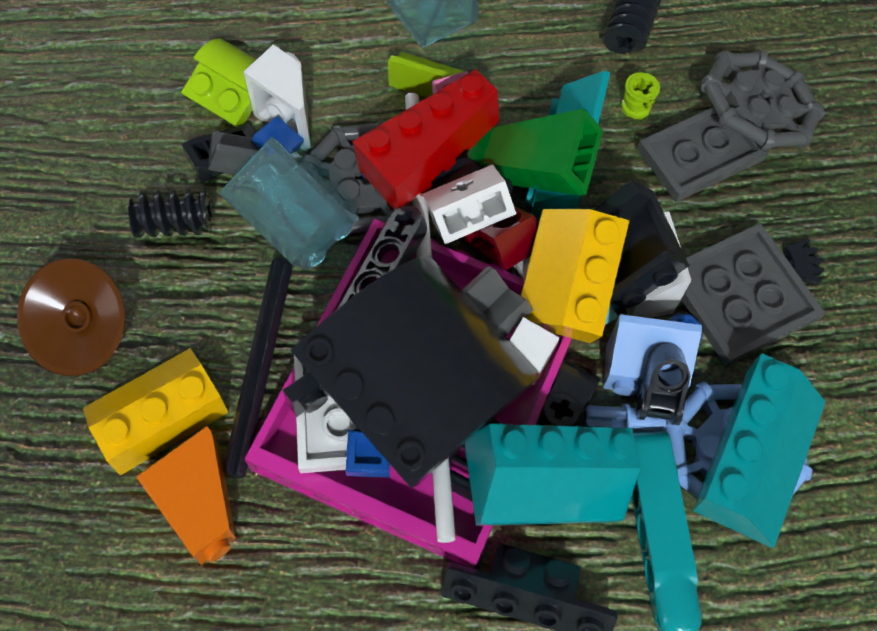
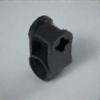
(662, 392)
(569, 395)

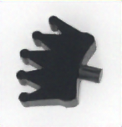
(803, 262)

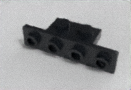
(528, 589)

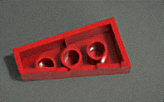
(426, 138)

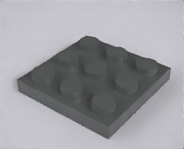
(747, 294)

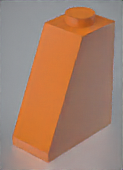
(194, 496)

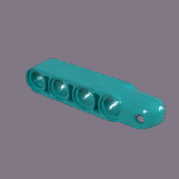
(665, 536)

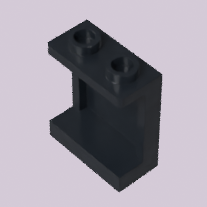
(650, 249)

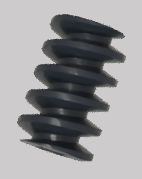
(630, 25)
(170, 214)

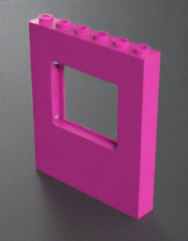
(390, 500)

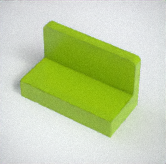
(416, 73)

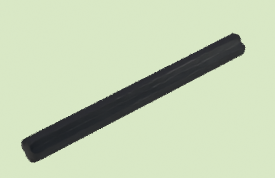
(257, 369)

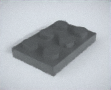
(698, 154)

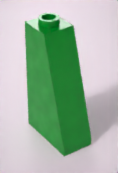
(543, 152)

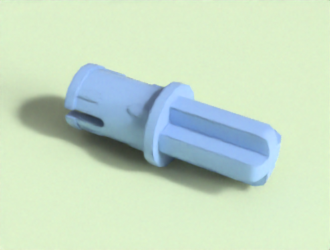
(620, 418)

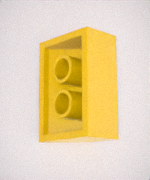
(574, 271)
(154, 412)

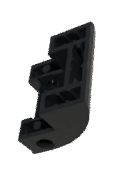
(415, 366)

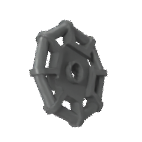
(762, 98)
(344, 174)

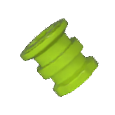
(646, 92)

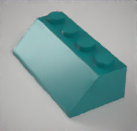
(579, 94)
(761, 451)
(551, 474)

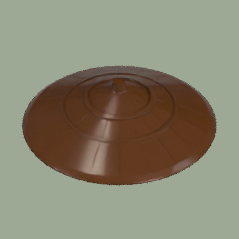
(70, 317)

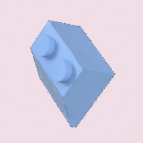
(631, 344)

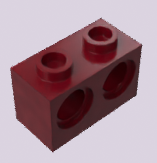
(507, 240)

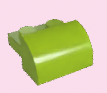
(220, 81)

